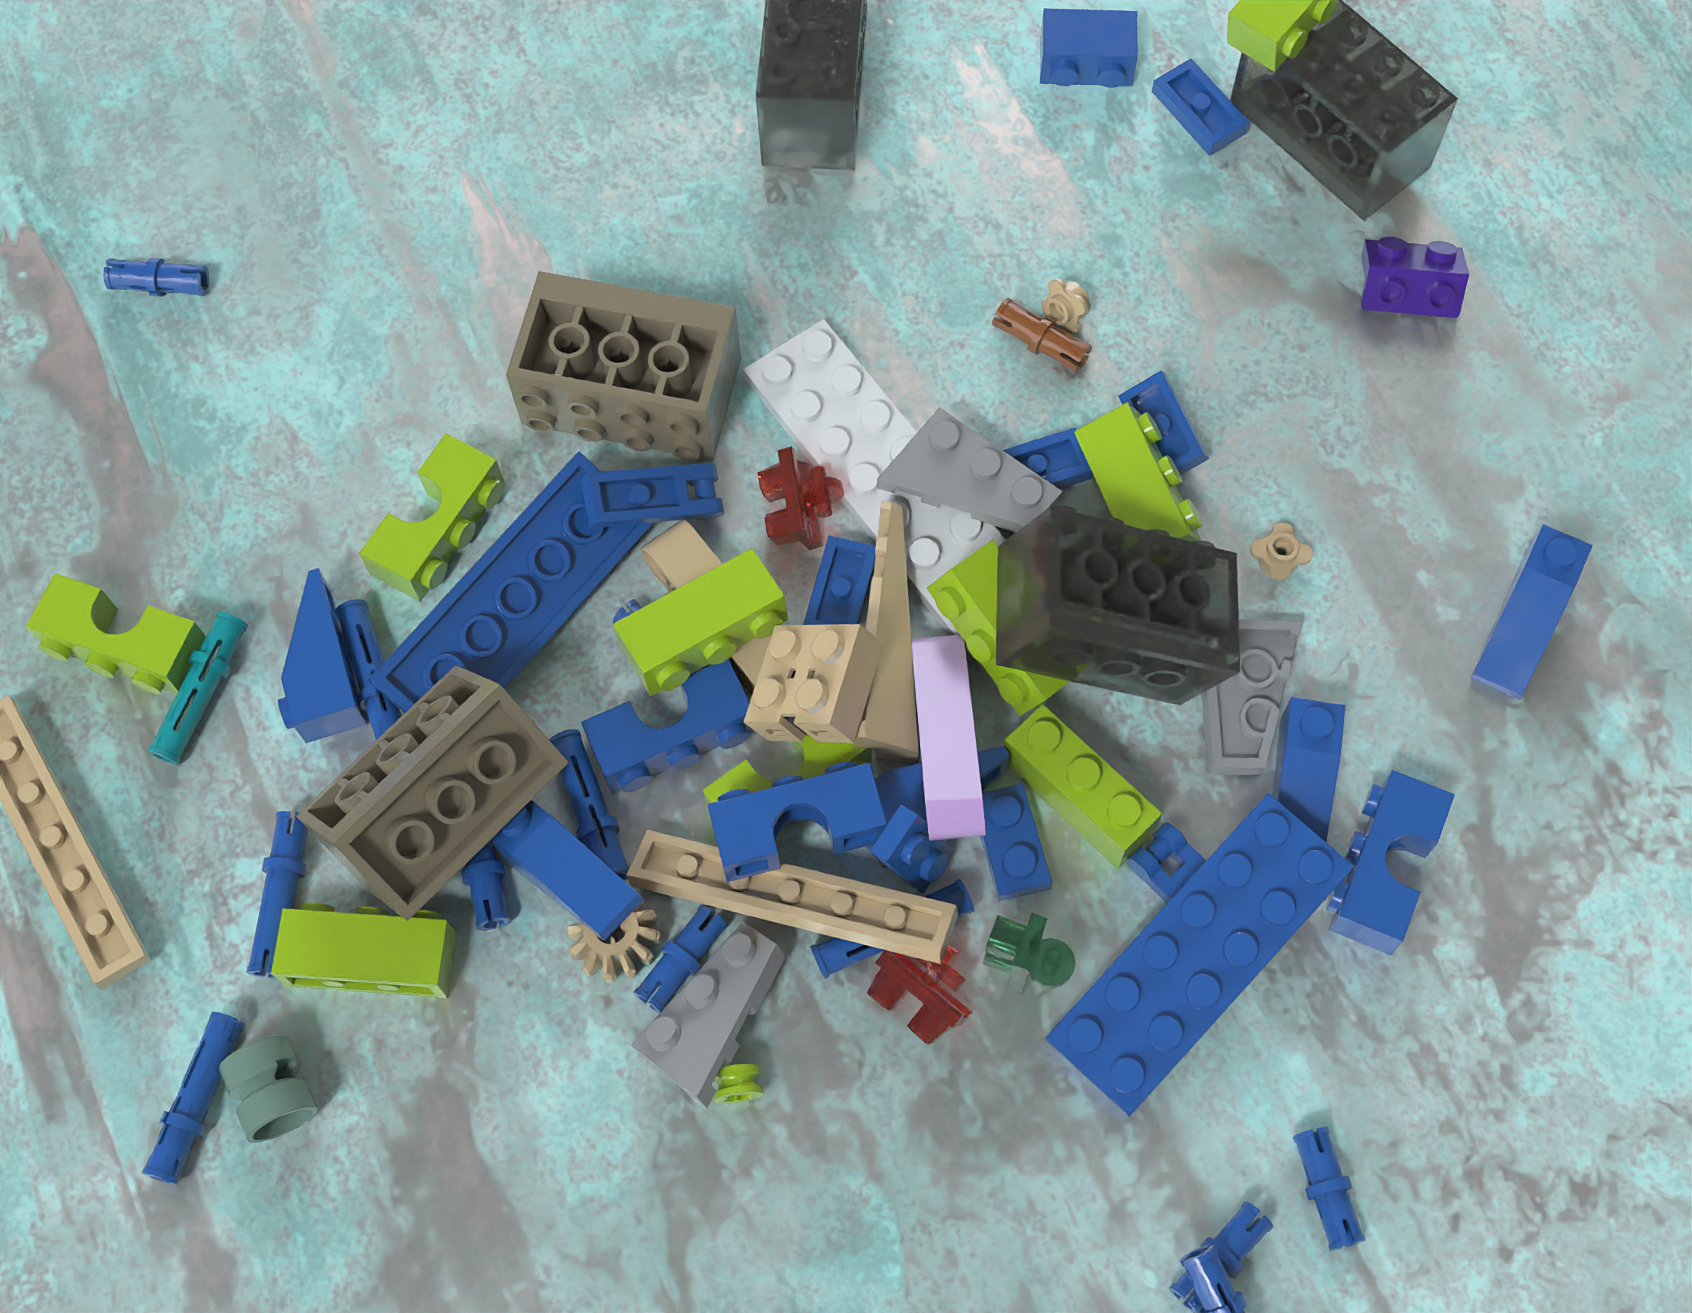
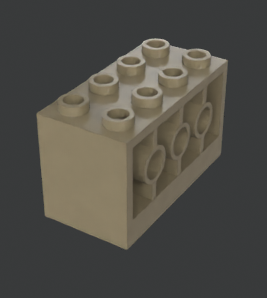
(625, 366)
(433, 790)

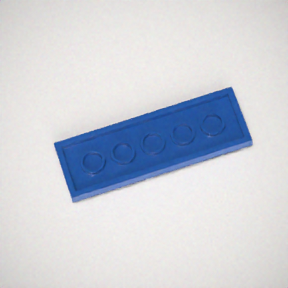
(512, 593)
(1198, 954)

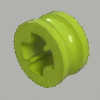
(737, 1083)

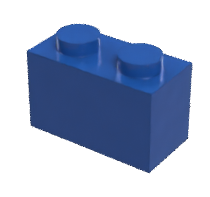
(1088, 47)

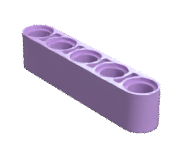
(947, 738)

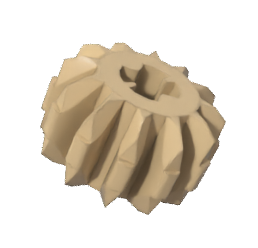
(619, 954)

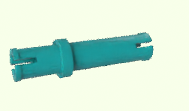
(224, 632)

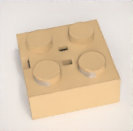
(814, 683)

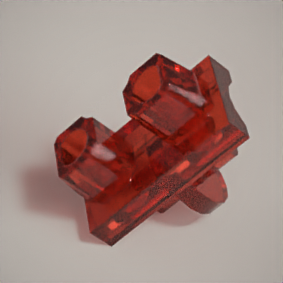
(806, 495)
(939, 1008)

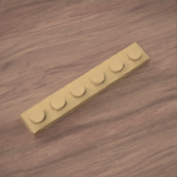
(64, 855)
(797, 898)

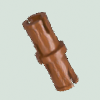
(1042, 335)

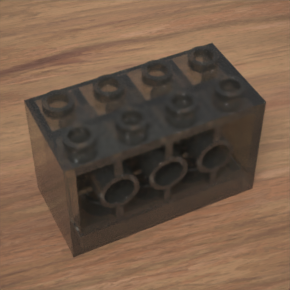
(811, 82)
(1349, 110)
(1117, 607)

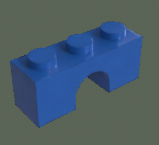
(635, 752)
(839, 801)
(1371, 902)

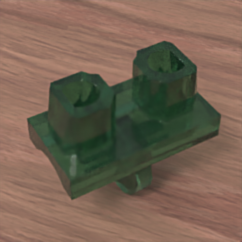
(1024, 952)

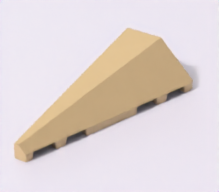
(890, 708)

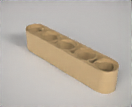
(683, 556)

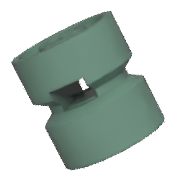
(268, 1090)

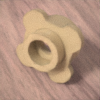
(1066, 304)
(1278, 565)

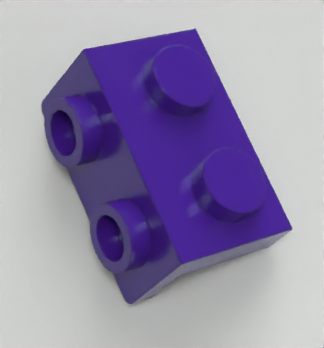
(1413, 277)

